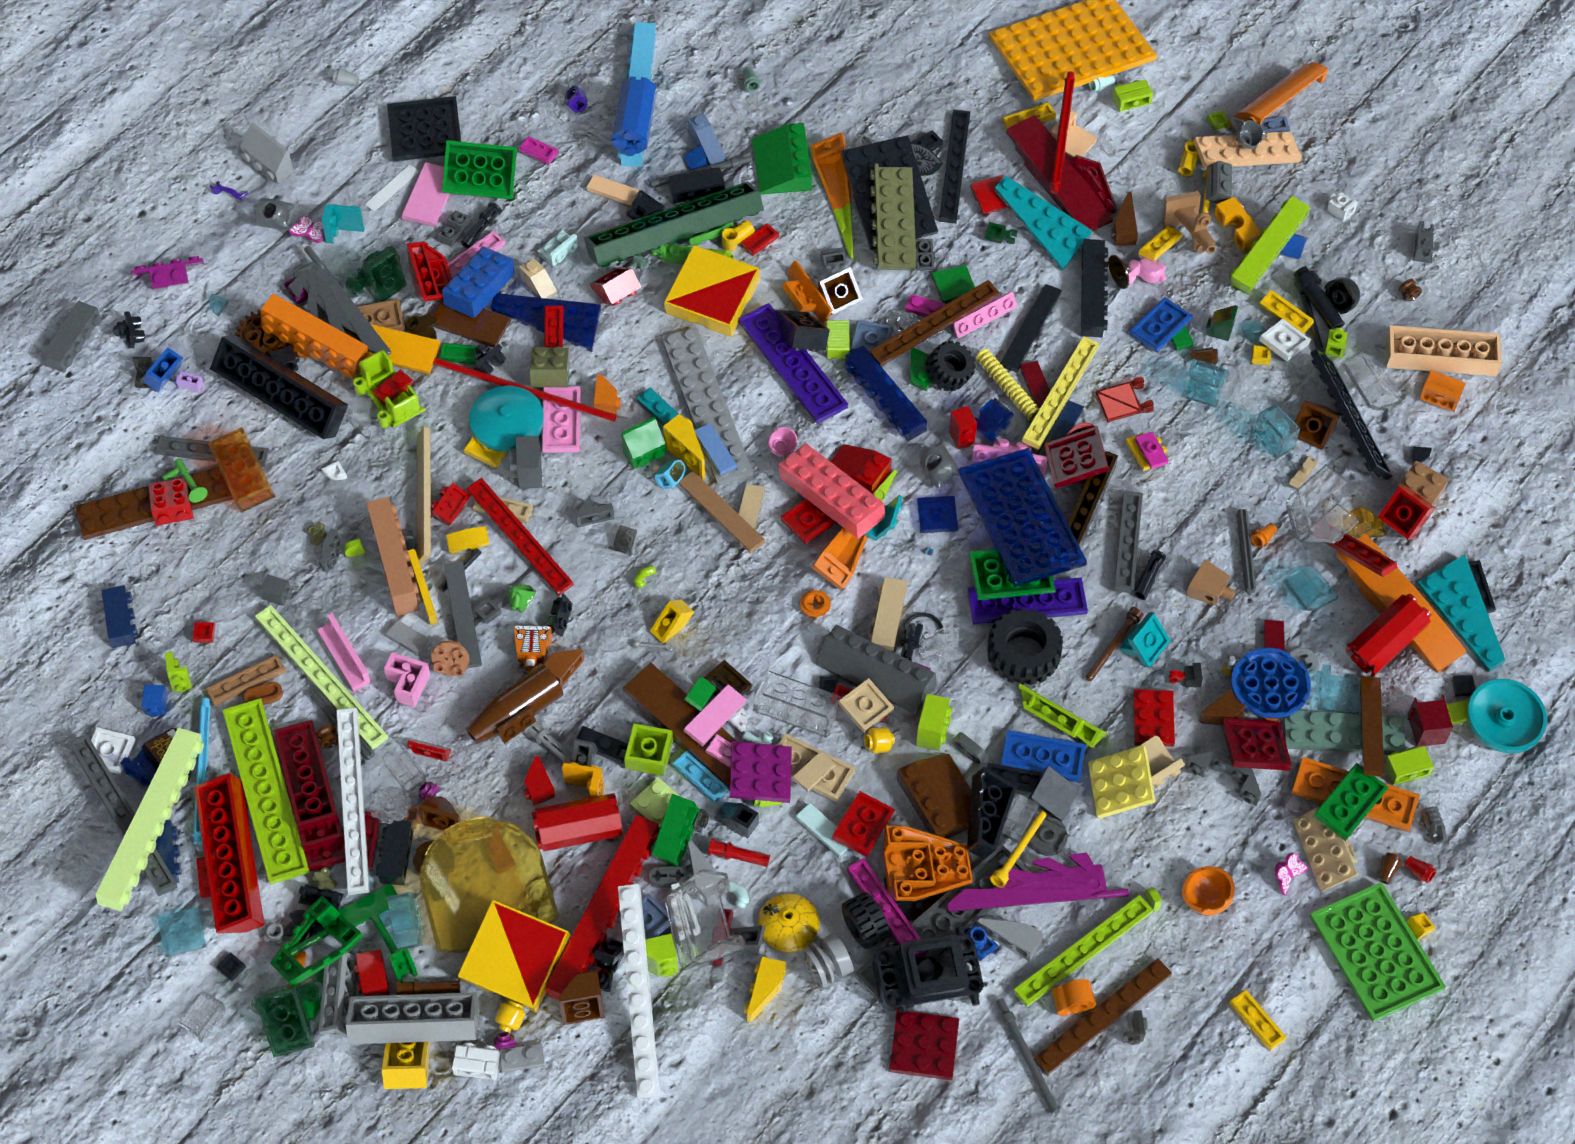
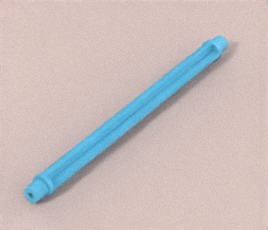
(202, 759)

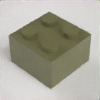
(549, 367)

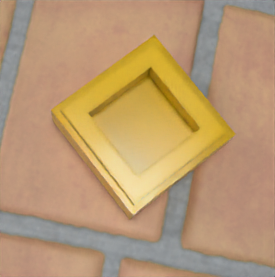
(1261, 355)

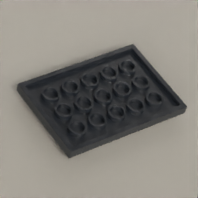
(887, 153)

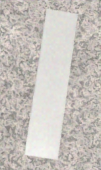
(392, 187)

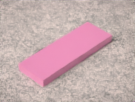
(715, 715)

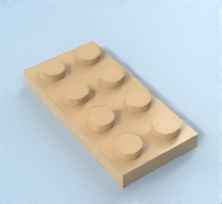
(834, 782)

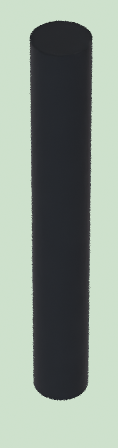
(467, 562)

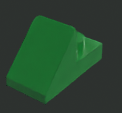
(700, 693)

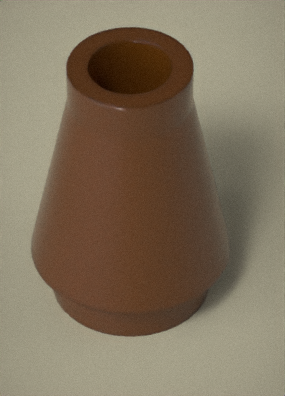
(1206, 355)
(1389, 866)

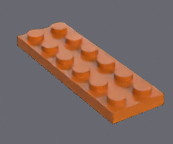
(1318, 780)

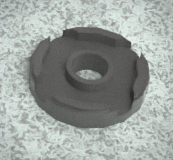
(1054, 845)

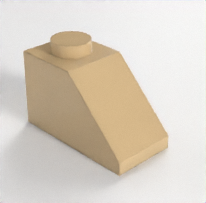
(537, 279)

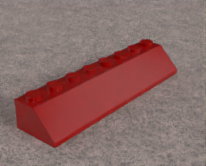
(229, 855)

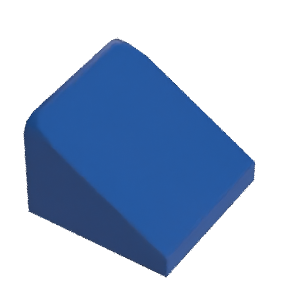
(695, 158)

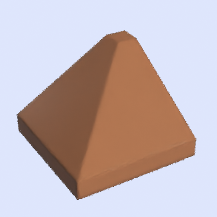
(414, 815)

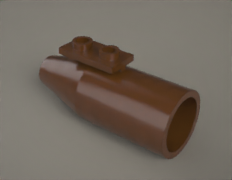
(516, 706)

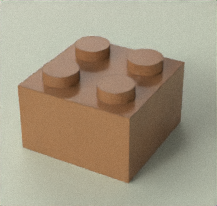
(1425, 482)

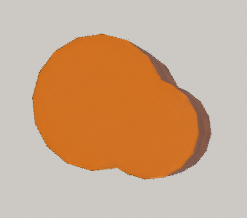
(1074, 997)

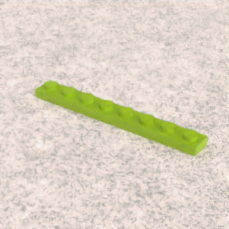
(1083, 951)

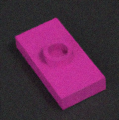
(538, 150)
(1151, 450)

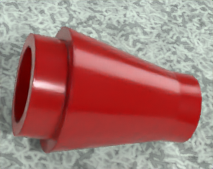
(1421, 869)

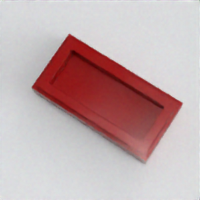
(759, 239)

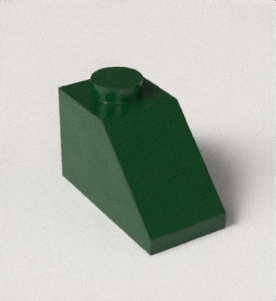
(1222, 323)

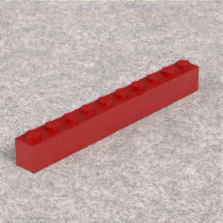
(604, 905)

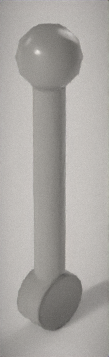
(668, 647)

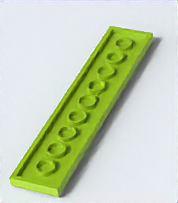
(266, 792)

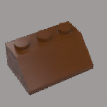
(582, 999)

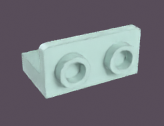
(558, 247)

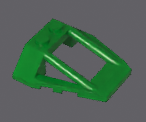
(334, 925)

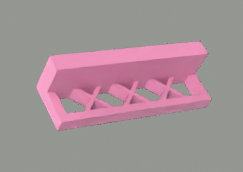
(344, 654)

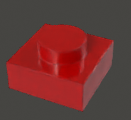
(204, 632)

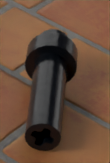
(1309, 283)

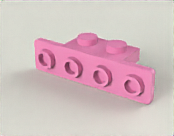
(985, 314)
(1003, 447)

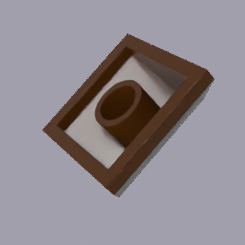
(840, 290)

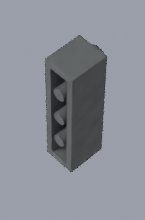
(71, 336)

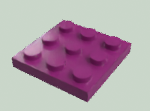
(760, 772)

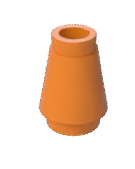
(1263, 535)

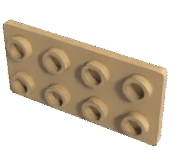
(1327, 853)

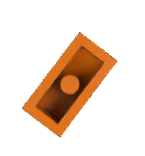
(606, 396)

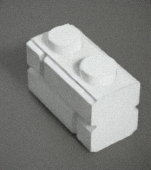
(476, 1061)

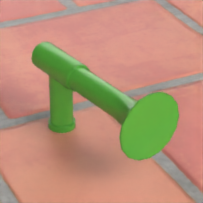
(197, 493)

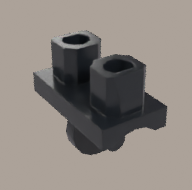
(127, 329)
(494, 355)

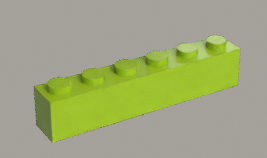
(1269, 245)

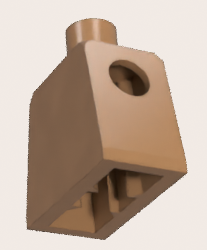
(1210, 584)

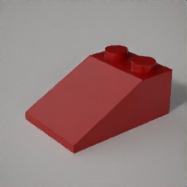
(863, 465)

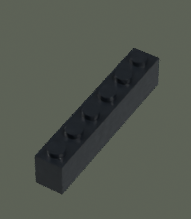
(1093, 288)

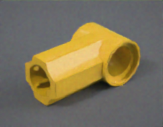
(1188, 159)
(735, 235)

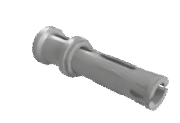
(541, 738)

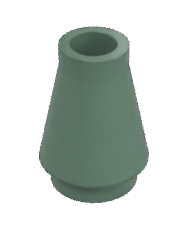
(751, 81)

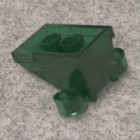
(379, 274)
(286, 1015)

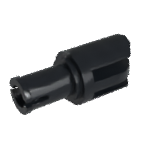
(910, 639)

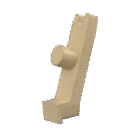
(1304, 472)

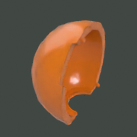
(1208, 890)

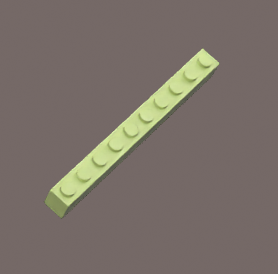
(149, 820)

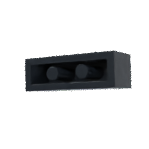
(695, 184)
(395, 852)

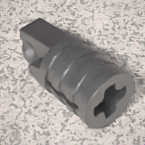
(1434, 824)

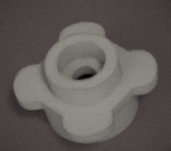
(272, 928)

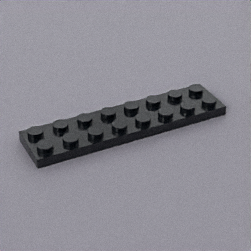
(1351, 416)

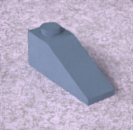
(704, 136)

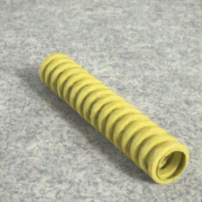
(1007, 383)

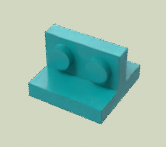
(1146, 640)

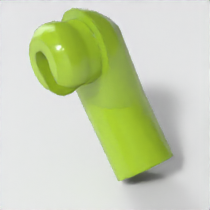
(642, 574)

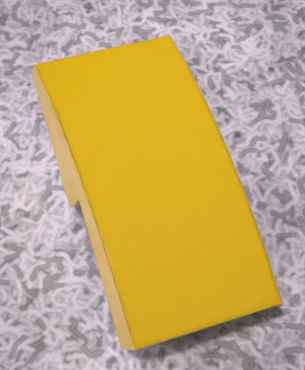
(467, 538)

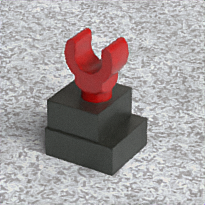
(1191, 675)

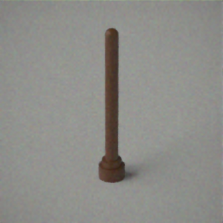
(1134, 616)

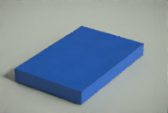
(1160, 324)

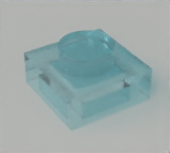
(1253, 330)

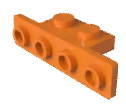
(805, 293)

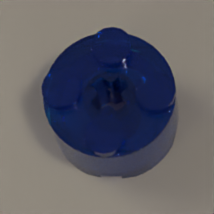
(993, 418)

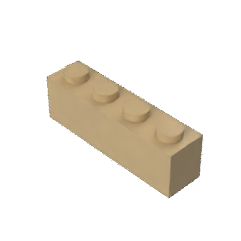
(889, 613)

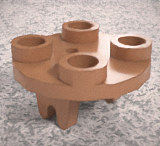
(448, 665)

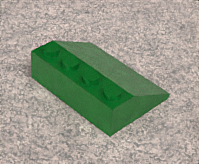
(783, 160)
(479, 170)
(993, 581)

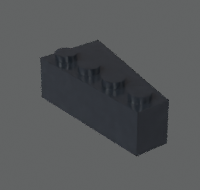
(988, 811)

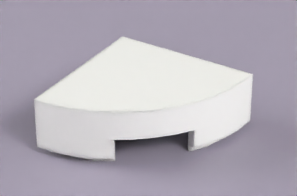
(334, 471)
(739, 721)

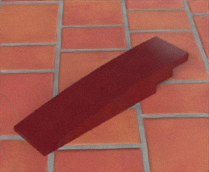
(1075, 194)
(311, 795)

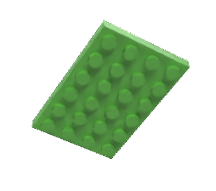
(1377, 952)

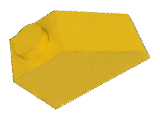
(671, 620)

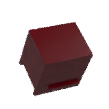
(1430, 722)

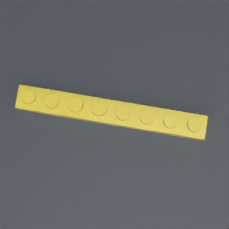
(1060, 393)

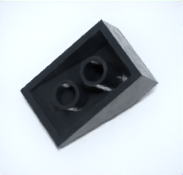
(802, 330)

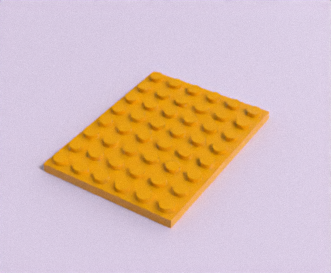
(1082, 38)

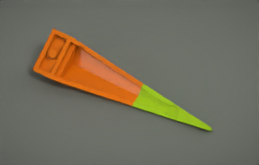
(835, 181)
(842, 553)

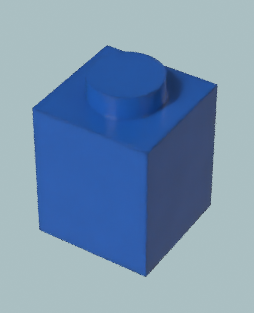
(154, 700)

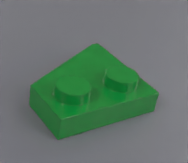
(918, 375)

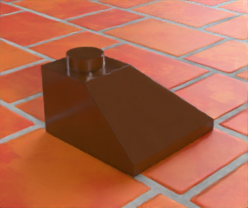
(1316, 423)
(438, 813)

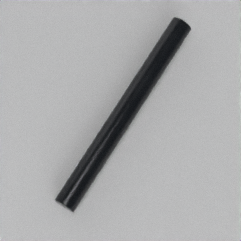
(1314, 329)

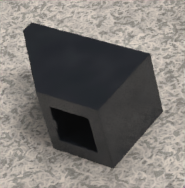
(738, 818)

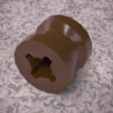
(1410, 289)
(328, 736)

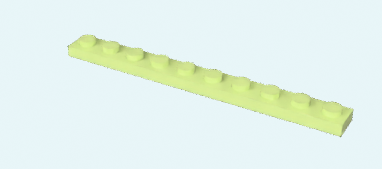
(319, 673)

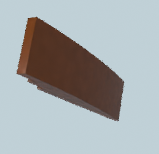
(669, 710)

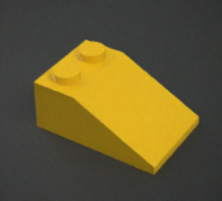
(684, 445)
(406, 1065)

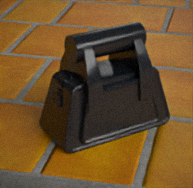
(644, 205)

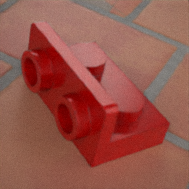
(450, 503)

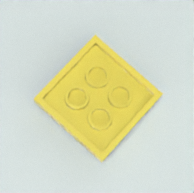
(1121, 781)

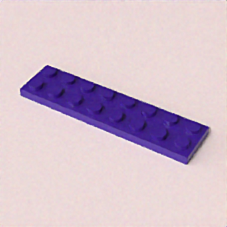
(793, 366)

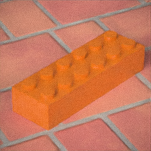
(313, 336)

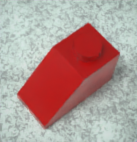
(537, 784)

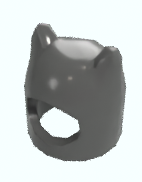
(275, 213)
(941, 469)

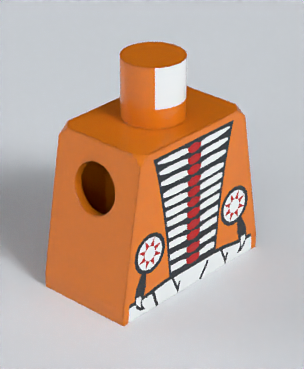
(532, 644)

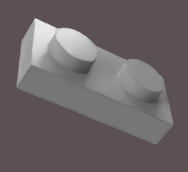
(522, 1058)

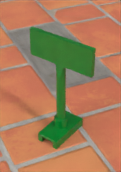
(370, 908)

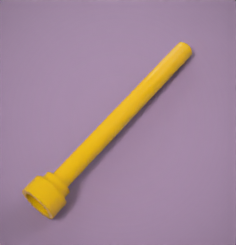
(1000, 876)

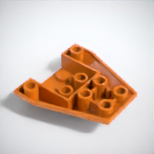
(922, 863)

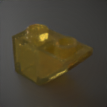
(1367, 524)

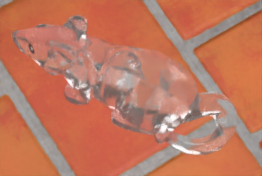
(905, 321)

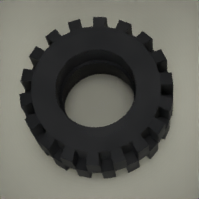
(942, 374)
(865, 920)

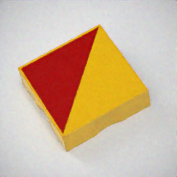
(712, 290)
(514, 955)

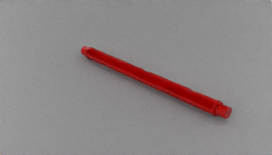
(1062, 132)

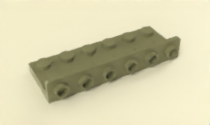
(893, 218)

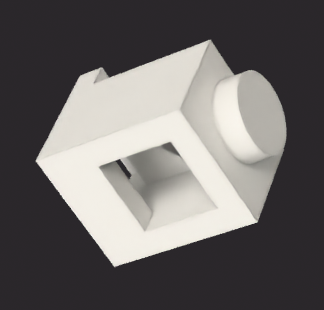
(1341, 206)

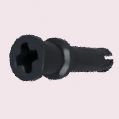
(485, 219)

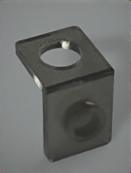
(141, 364)
(624, 540)

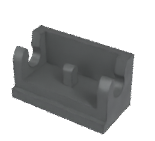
(1423, 243)

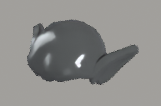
(1248, 133)

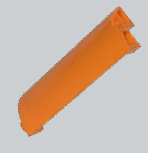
(1282, 92)

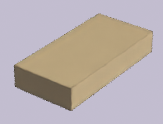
(814, 771)

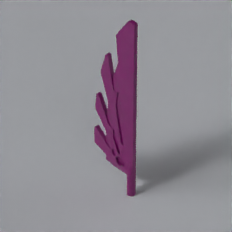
(1050, 886)

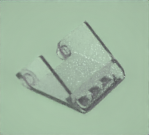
(700, 920)

